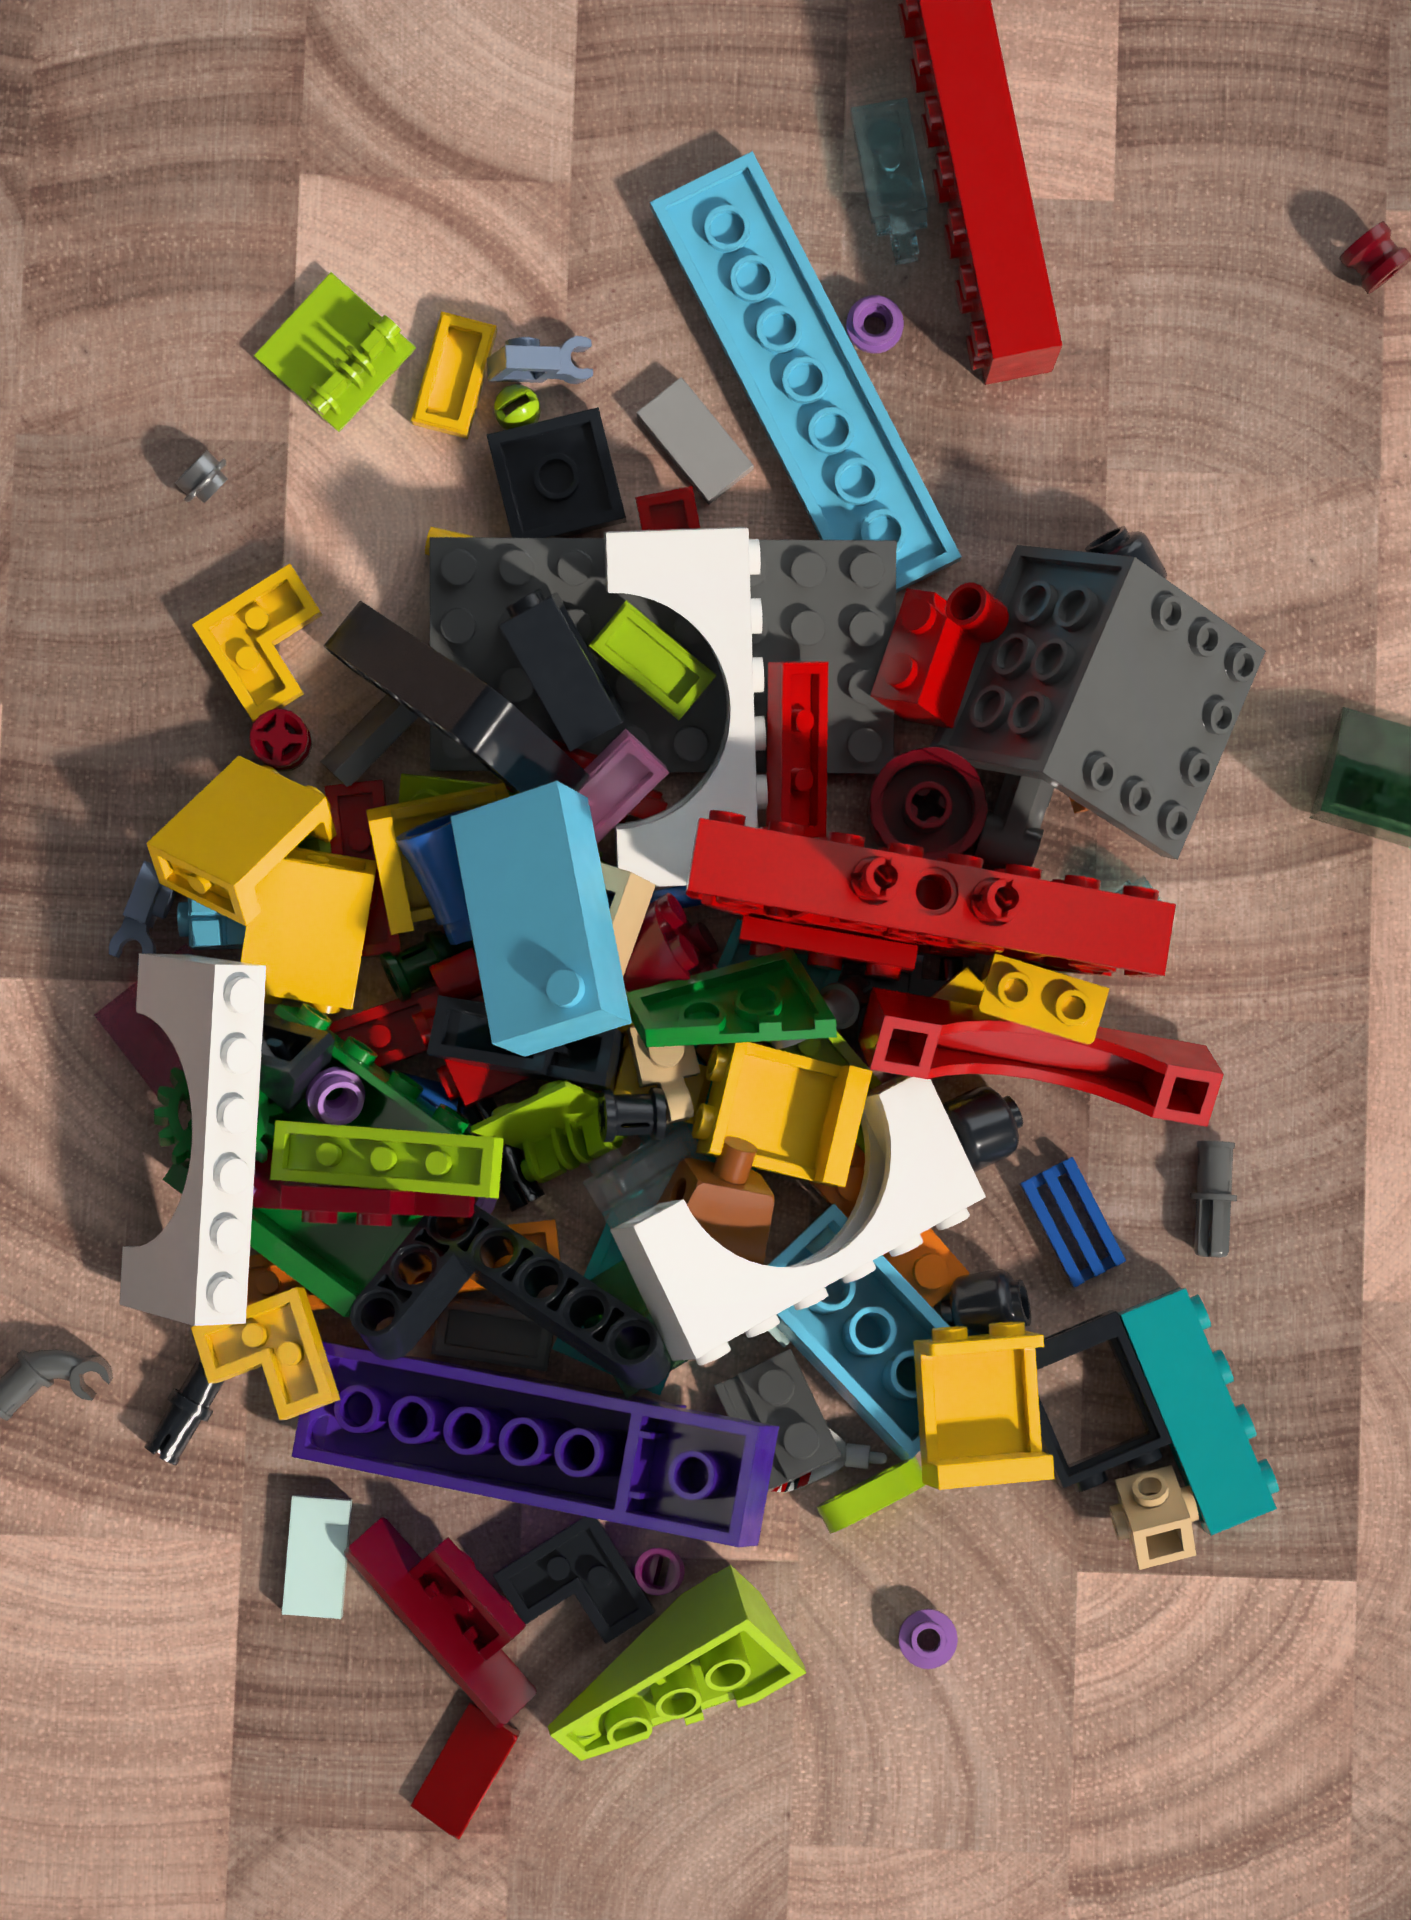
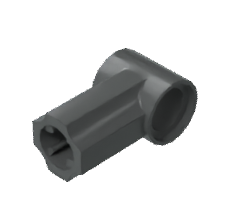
(1013, 828)

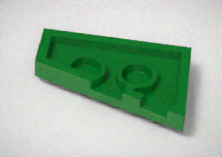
(734, 1004)

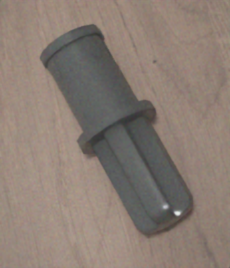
(1213, 1198)

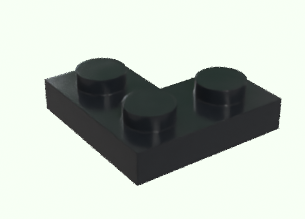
(580, 1563)

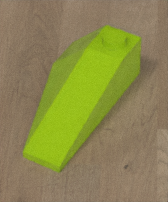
(697, 1654)

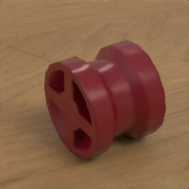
(1375, 257)
(271, 728)

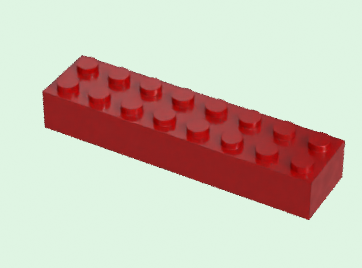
(985, 187)

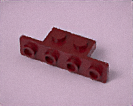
(372, 1205)
(450, 1614)

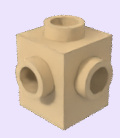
(1155, 1516)

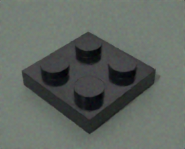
(557, 476)

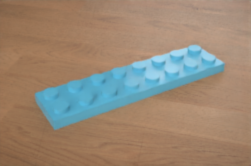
(800, 367)

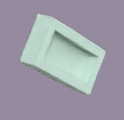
(316, 1556)

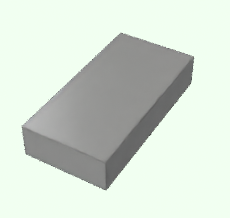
(695, 440)

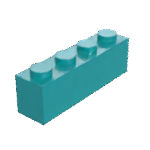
(1199, 1414)

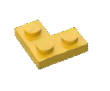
(245, 634)
(282, 1340)

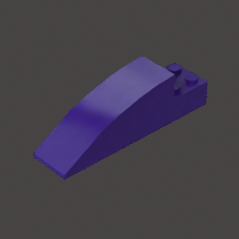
(544, 1444)

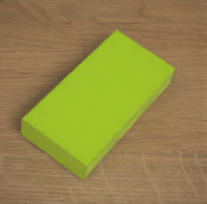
(652, 660)

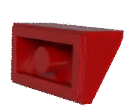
(464, 1771)

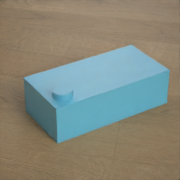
(540, 919)
(864, 1339)

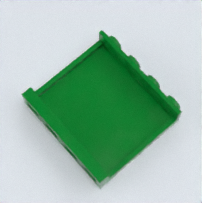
(342, 1257)

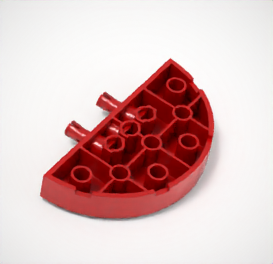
(937, 904)

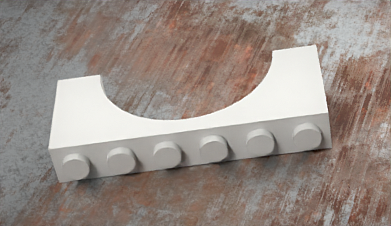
(708, 583)
(215, 1021)
(709, 1295)

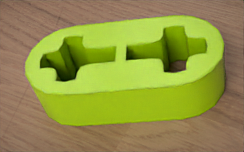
(871, 1495)

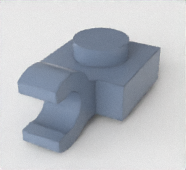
(527, 361)
(145, 904)

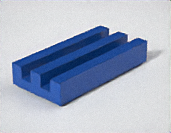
(1095, 1265)

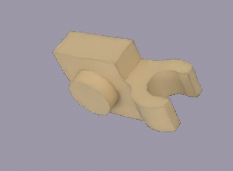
(667, 1069)

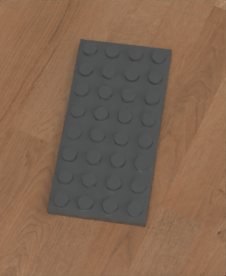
(817, 605)

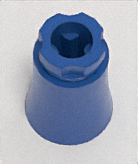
(434, 859)

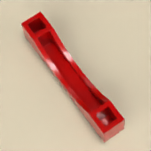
(946, 1037)

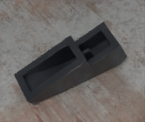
(463, 1036)

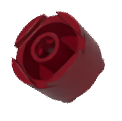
(923, 774)
(668, 947)

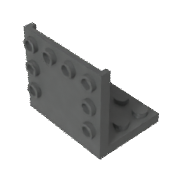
(1106, 691)

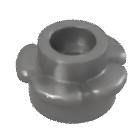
(202, 478)

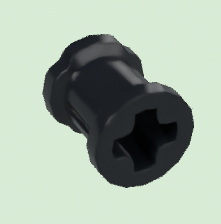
(632, 1114)

